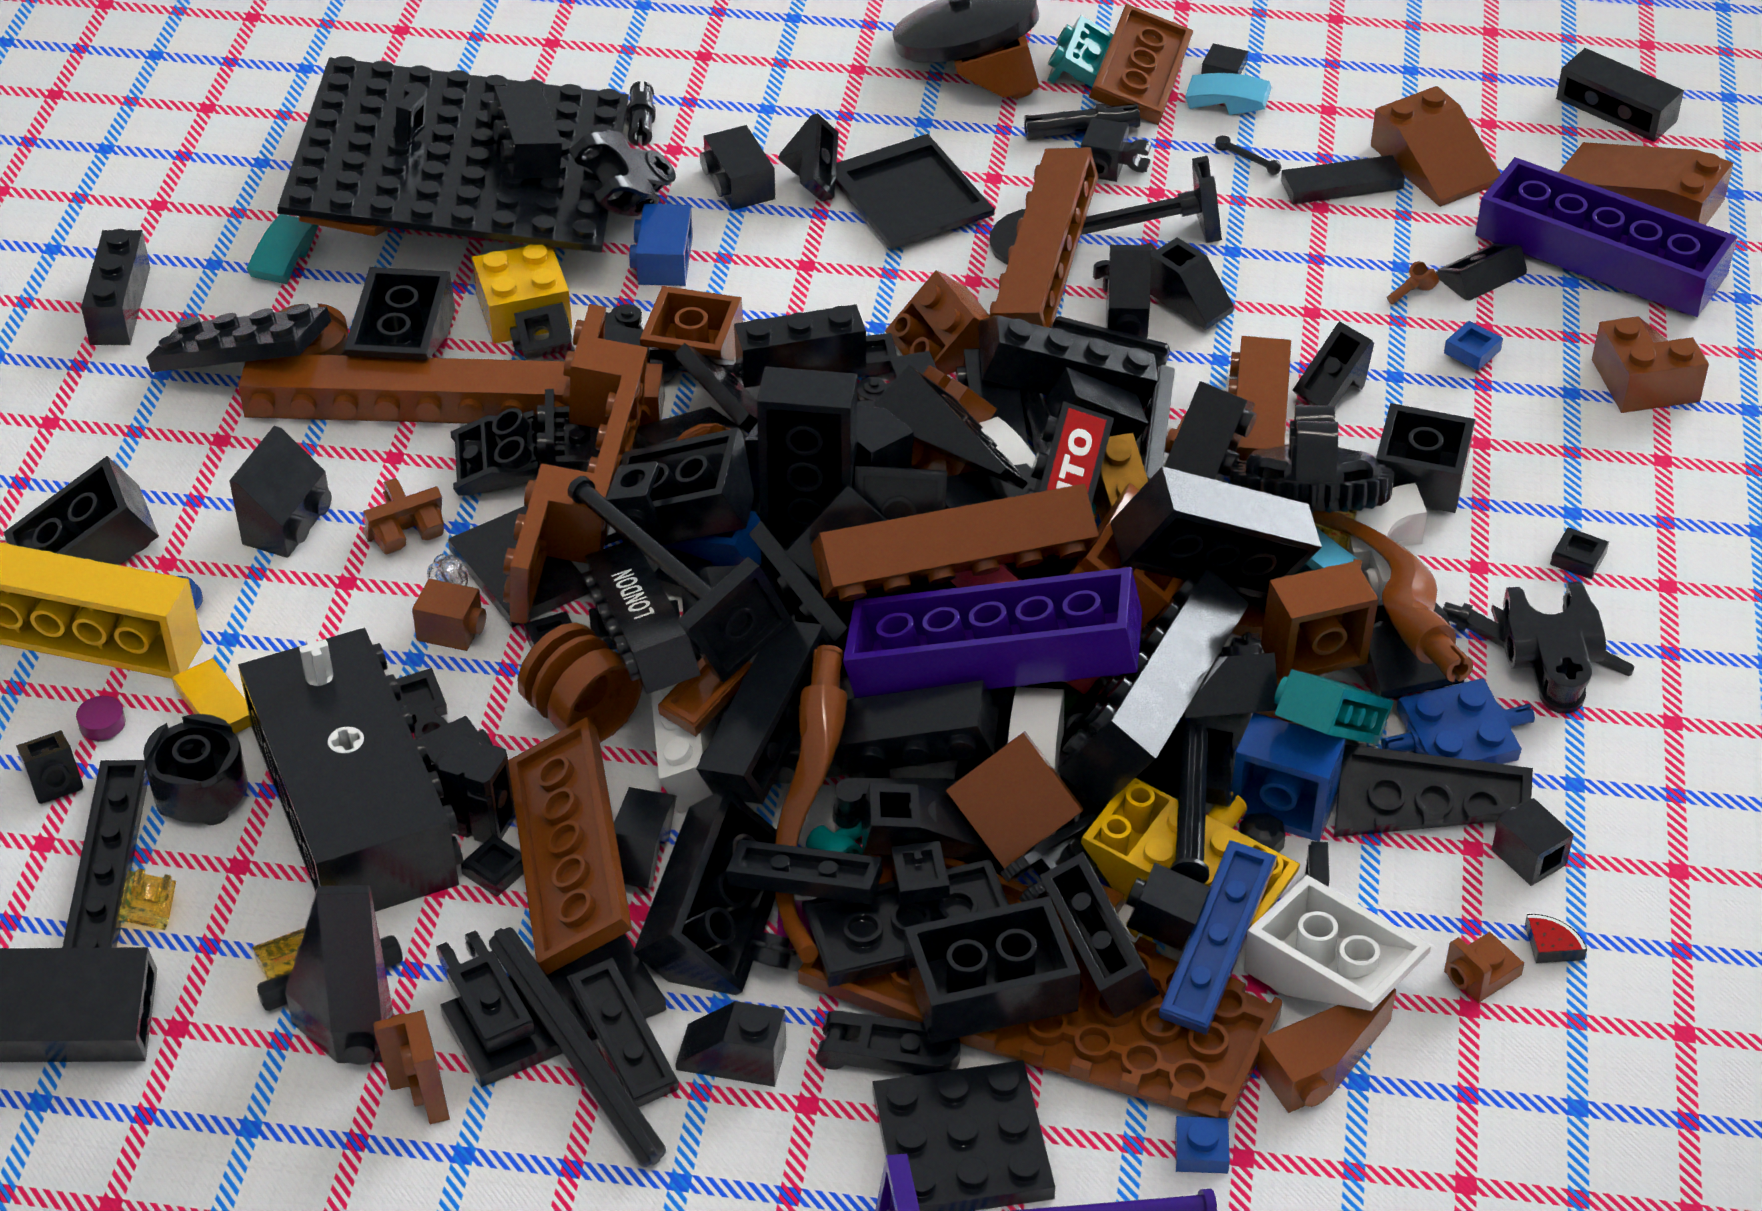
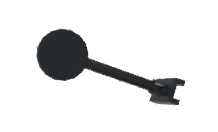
(1198, 201)

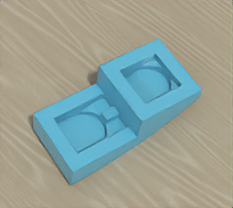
(1237, 91)

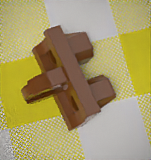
(402, 512)

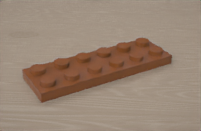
(568, 846)

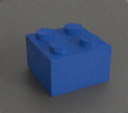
(1288, 774)

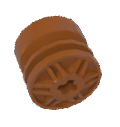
(578, 677)

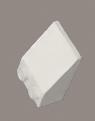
(1329, 948)

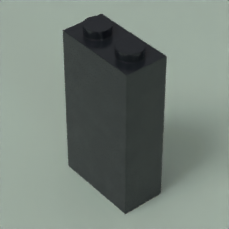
(76, 1004)

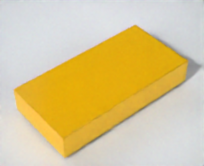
(211, 692)

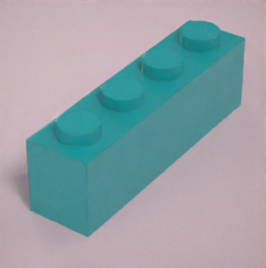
(1332, 707)

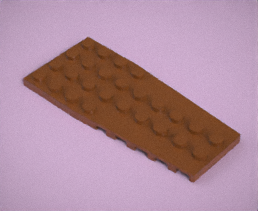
(1124, 1053)

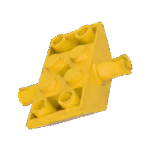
(1142, 830)

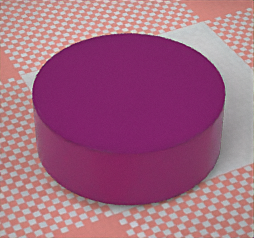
(100, 718)

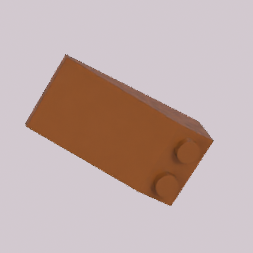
(1666, 178)

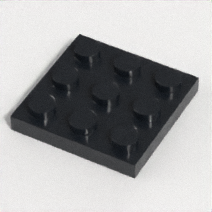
(967, 1136)

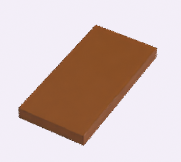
(1141, 63)

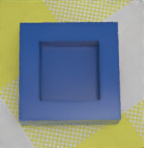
(1473, 345)
(1202, 1145)

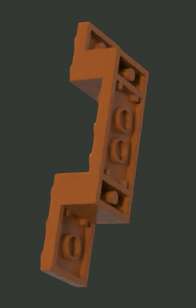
(603, 394)

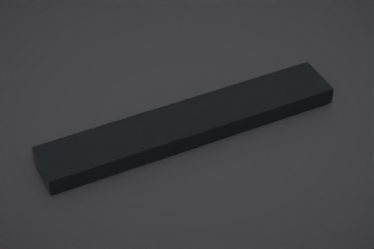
(106, 854)

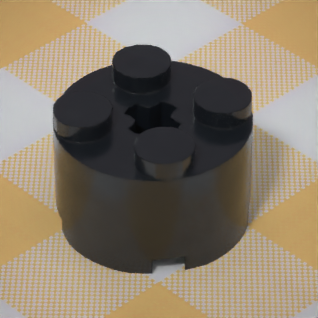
(196, 769)

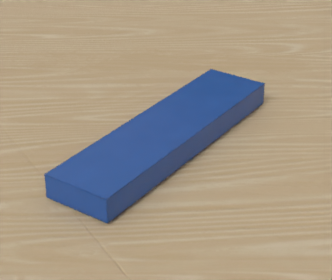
(1217, 937)

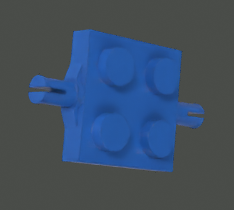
(1459, 724)

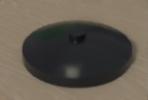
(962, 28)

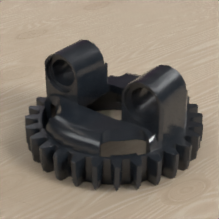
(1315, 468)

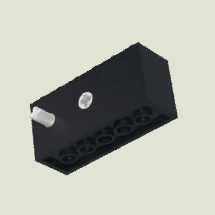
(351, 769)

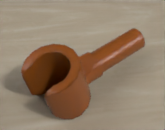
(1420, 278)

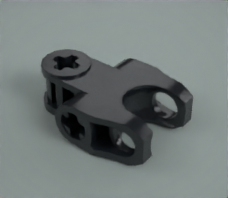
(627, 174)
(1555, 644)

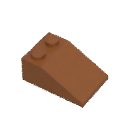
(1434, 145)

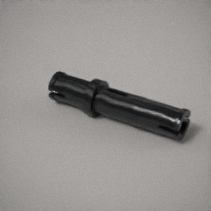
(1078, 121)

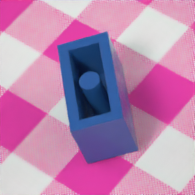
(662, 244)

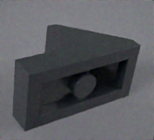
(814, 156)
(1339, 362)

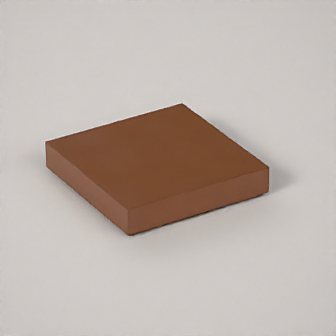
(1014, 799)

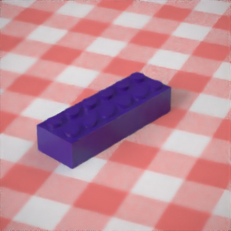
(1606, 236)
(996, 634)

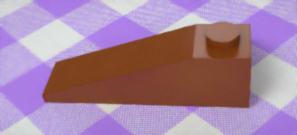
(1003, 70)

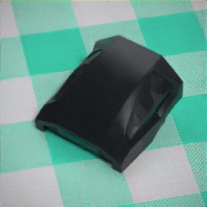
(496, 452)

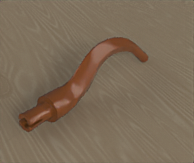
(1409, 599)
(821, 726)

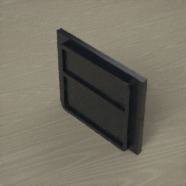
(910, 191)

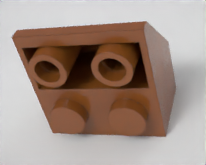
(939, 320)

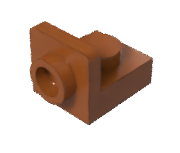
(1481, 966)

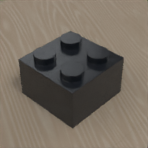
(1427, 451)

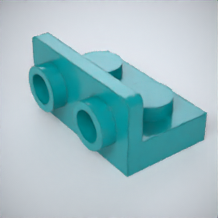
(1080, 51)

